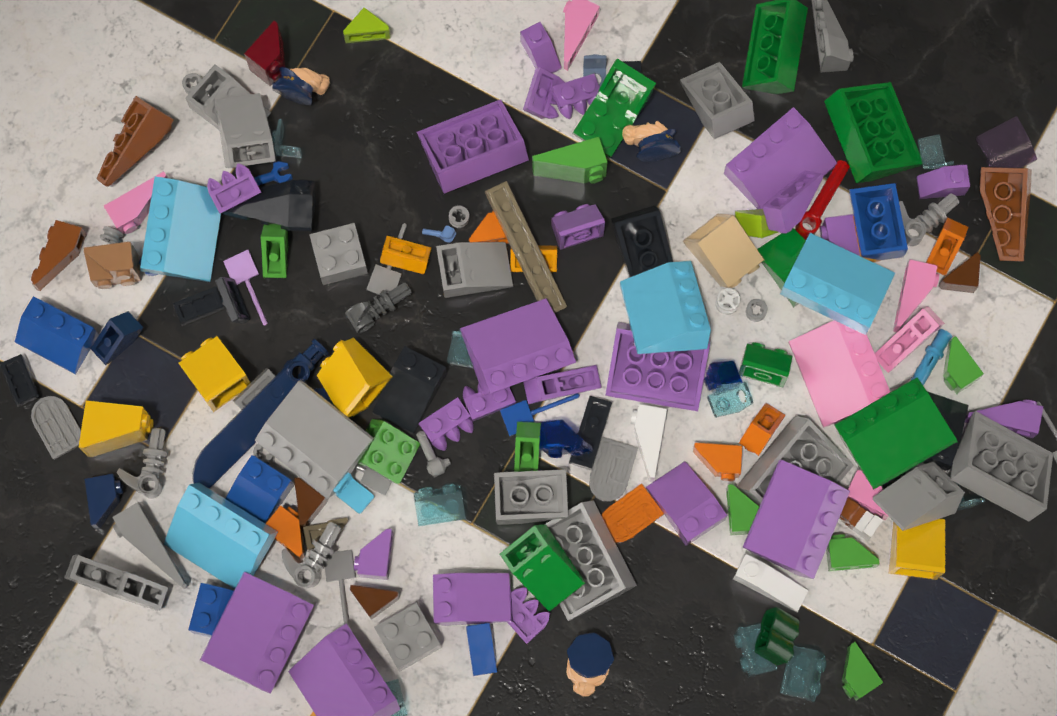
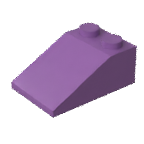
(686, 503)
(471, 598)

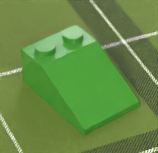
(575, 163)

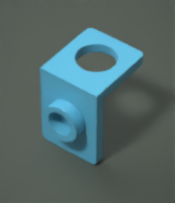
(353, 493)

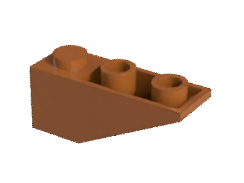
(61, 249)

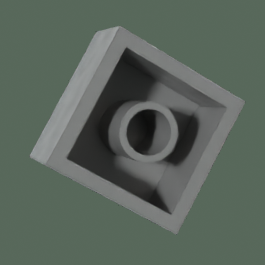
(338, 254)
(407, 637)

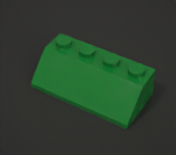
(775, 46)

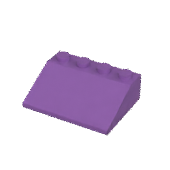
(473, 146)
(778, 159)
(517, 346)
(655, 378)
(796, 519)
(256, 632)
(342, 679)

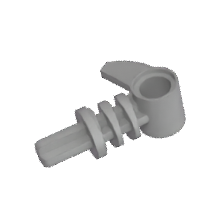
(929, 219)
(152, 469)
(316, 559)

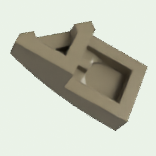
(315, 531)

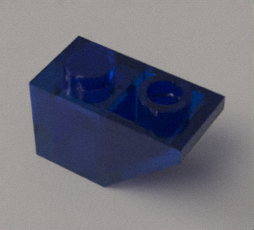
(722, 376)
(560, 438)

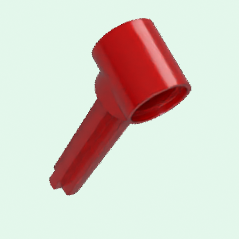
(821, 202)

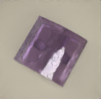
(1007, 145)

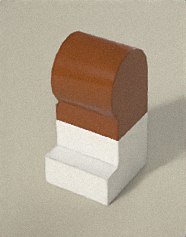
(859, 519)

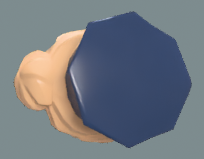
(299, 84)
(653, 140)
(588, 662)

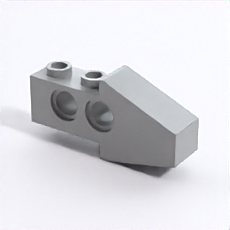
(116, 582)

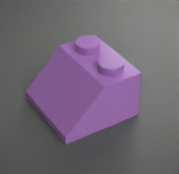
(578, 226)

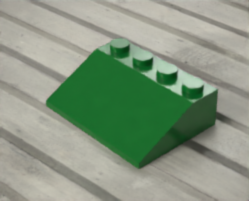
(873, 131)
(895, 433)

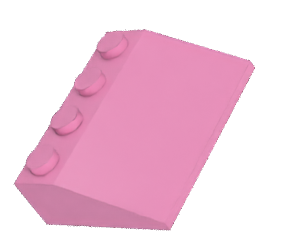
(838, 371)

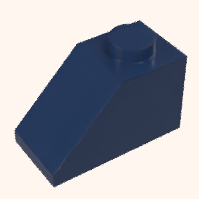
(116, 337)
(102, 497)

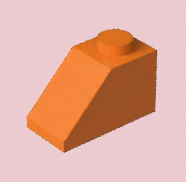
(489, 230)
(947, 245)
(762, 429)
(720, 459)
(288, 529)

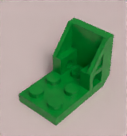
(615, 106)

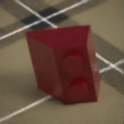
(267, 55)

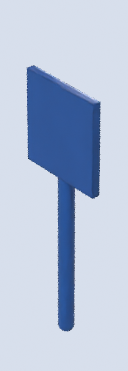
(521, 413)

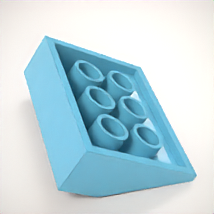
(180, 231)
(837, 283)
(666, 309)
(218, 535)

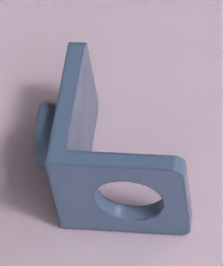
(595, 65)

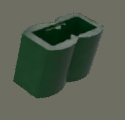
(777, 636)

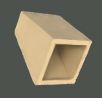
(724, 250)

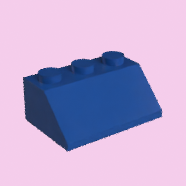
(879, 222)
(55, 335)

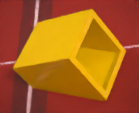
(214, 373)
(352, 377)
(112, 427)
(918, 550)

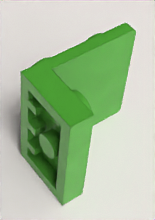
(389, 451)

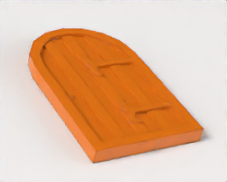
(631, 514)

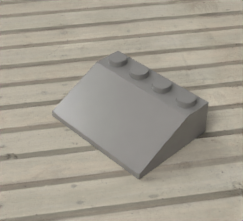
(314, 439)
(799, 445)
(1003, 467)
(595, 557)

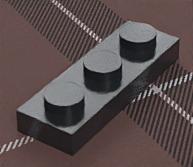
(592, 430)

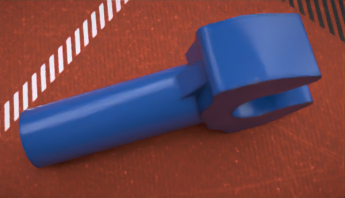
(274, 174)

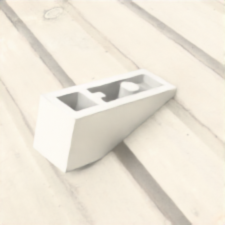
(648, 432)
(770, 583)

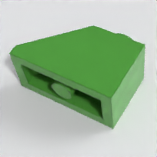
(274, 251)
(959, 367)
(527, 446)
(740, 511)
(848, 554)
(858, 674)

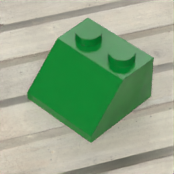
(765, 364)

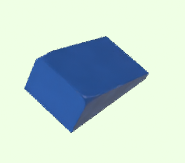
(481, 649)

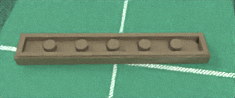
(524, 246)

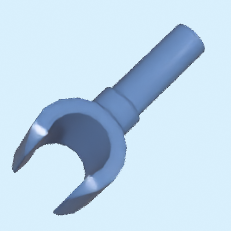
(446, 235)

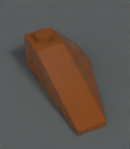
(141, 131)
(1007, 207)

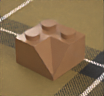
(113, 265)

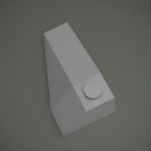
(830, 38)

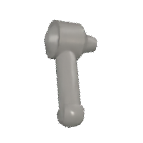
(435, 465)

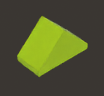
(366, 28)
(753, 223)

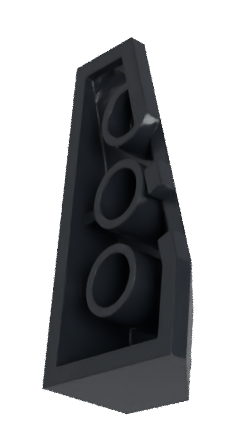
(284, 204)

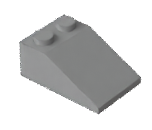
(718, 100)
(530, 496)

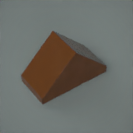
(963, 278)
(308, 502)
(374, 600)

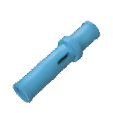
(933, 354)

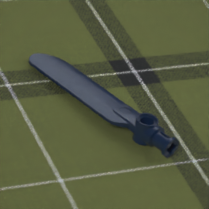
(243, 429)

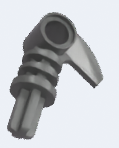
(362, 314)

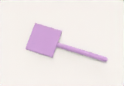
(242, 268)

